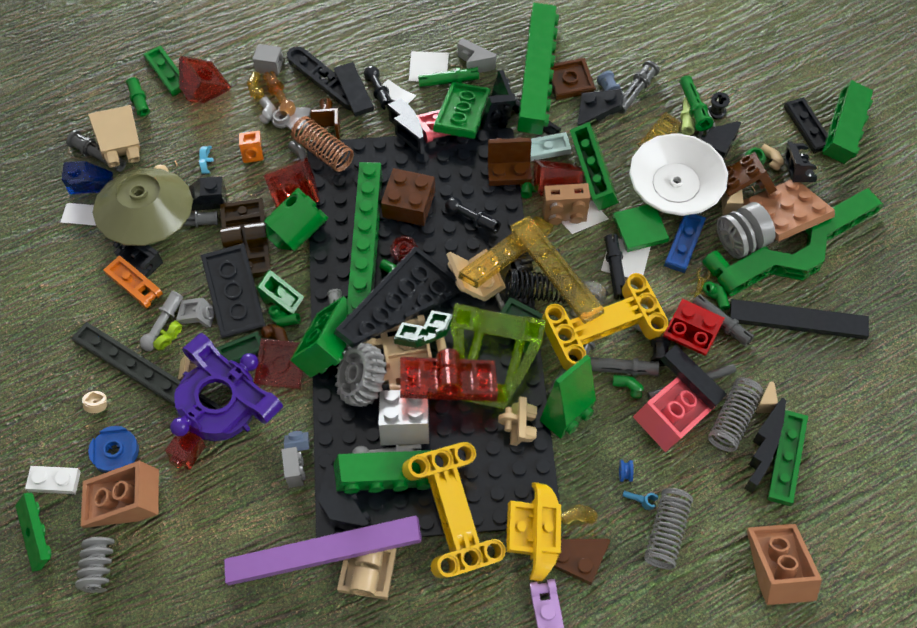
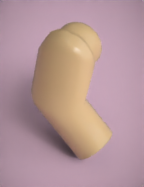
(774, 155)

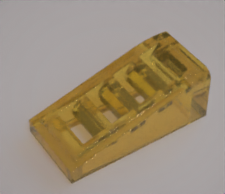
(666, 123)

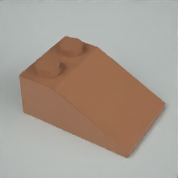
(120, 496)
(783, 565)

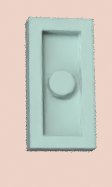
(550, 146)

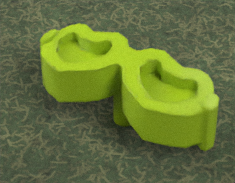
(167, 337)

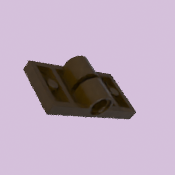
(244, 224)

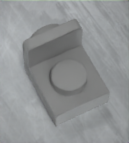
(196, 311)

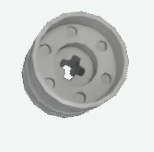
(746, 230)

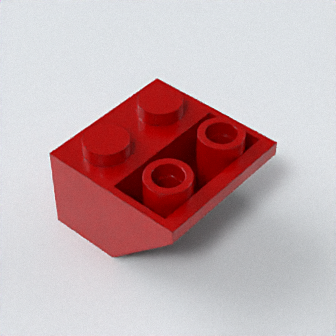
(694, 327)

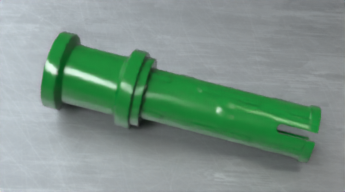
(698, 109)

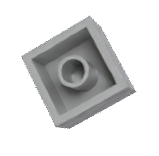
(403, 419)

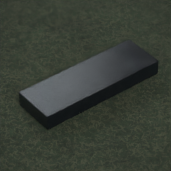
(353, 89)
(807, 124)
(693, 377)

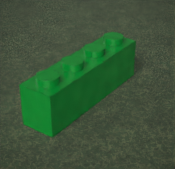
(848, 122)
(594, 166)
(376, 472)

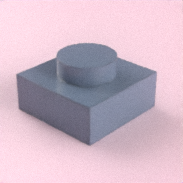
(297, 439)

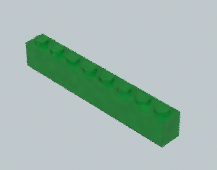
(537, 69)
(365, 234)

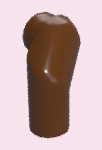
(274, 332)

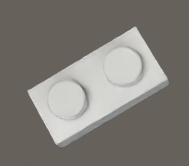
(53, 480)

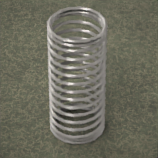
(735, 442)
(672, 501)

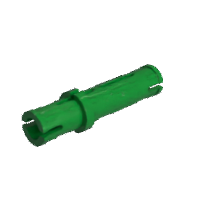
(458, 75)

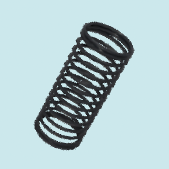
(513, 273)

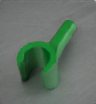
(527, 189)

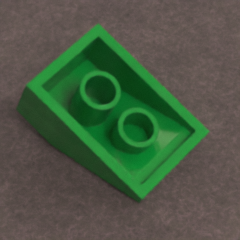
(320, 345)
(570, 399)

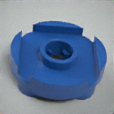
(108, 437)

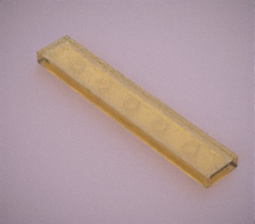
(498, 257)
(557, 270)

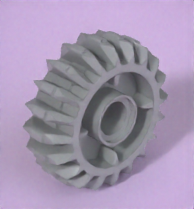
(361, 375)

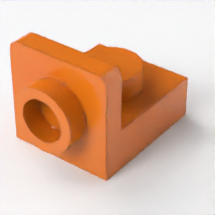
(251, 146)

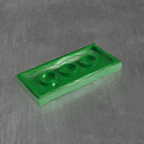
(462, 110)

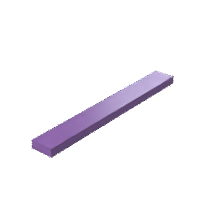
(322, 550)

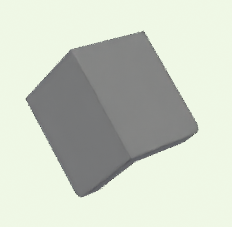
(268, 59)

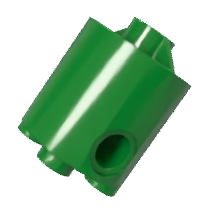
(294, 221)

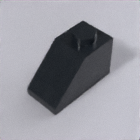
(722, 137)
(208, 193)

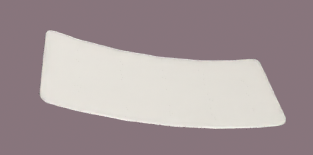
(396, 92)

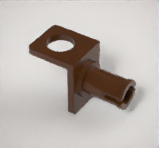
(326, 116)

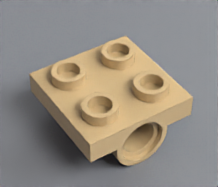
(368, 574)

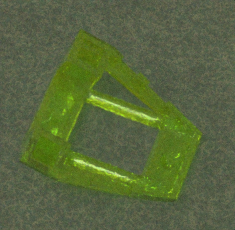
(500, 325)

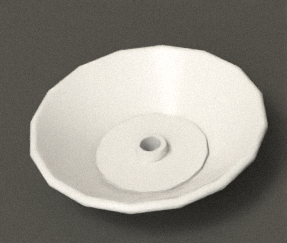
(679, 159)

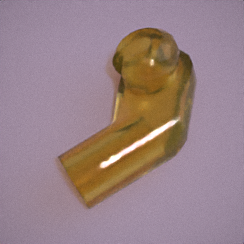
(252, 82)

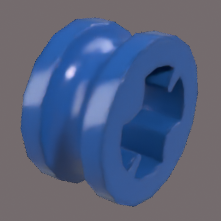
(626, 470)

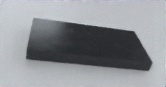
(233, 291)

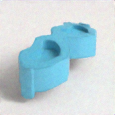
(203, 154)

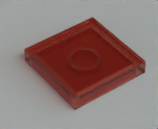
(275, 365)

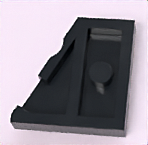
(599, 105)

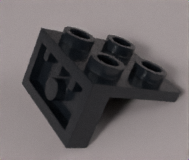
(499, 104)

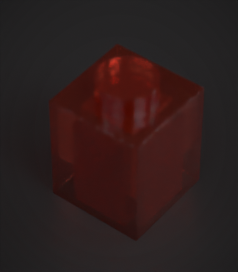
(185, 450)

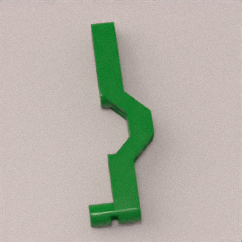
(796, 265)

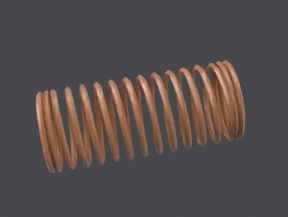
(306, 133)

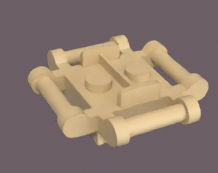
(394, 352)

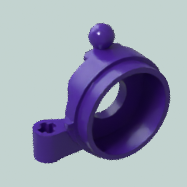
(246, 399)

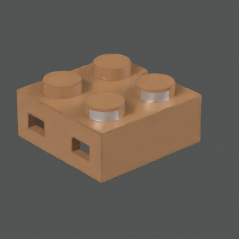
(566, 205)

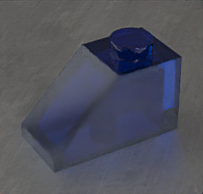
(84, 177)

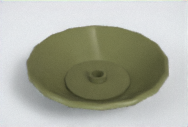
(142, 206)

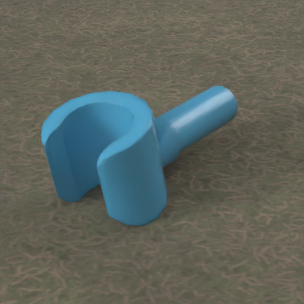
(642, 499)

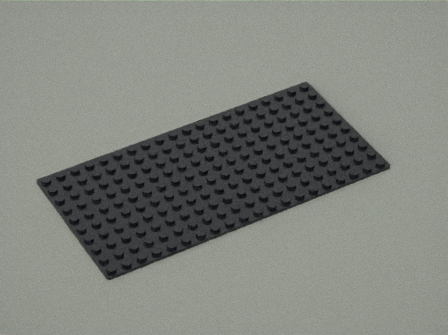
(499, 469)

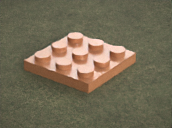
(792, 208)

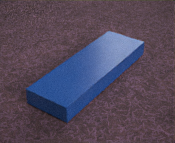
(684, 242)

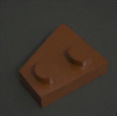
(581, 557)

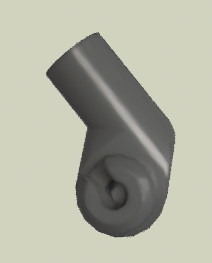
(297, 149)

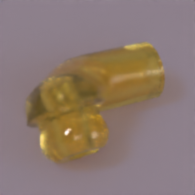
(580, 513)

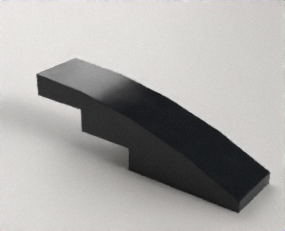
(768, 440)

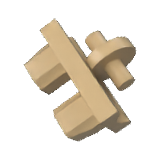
(515, 421)

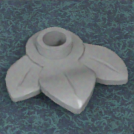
(288, 121)

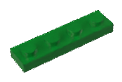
(787, 459)

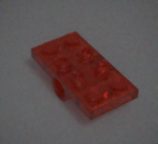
(448, 378)

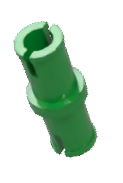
(137, 96)

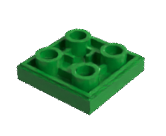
(640, 227)

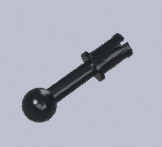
(381, 92)
(454, 206)

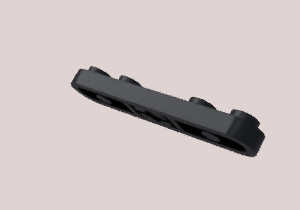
(313, 70)

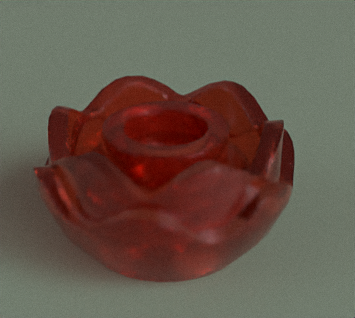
(402, 243)

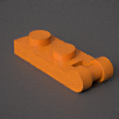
(132, 281)

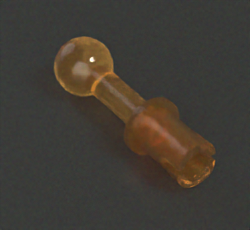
(276, 88)

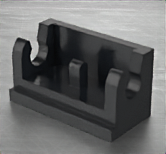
(798, 164)
(142, 258)

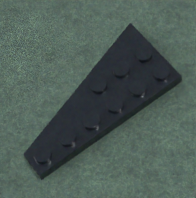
(404, 293)

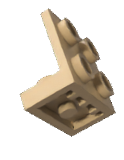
(483, 292)

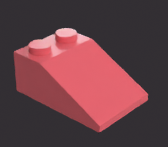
(671, 414)

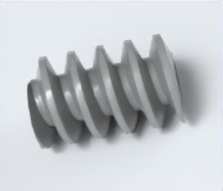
(93, 564)

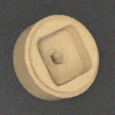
(94, 402)

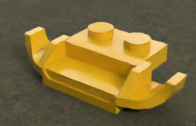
(536, 530)

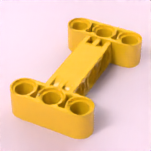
(615, 318)
(453, 510)

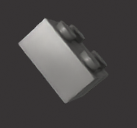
(293, 467)

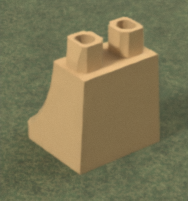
(116, 134)

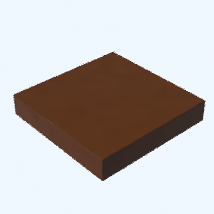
(571, 79)

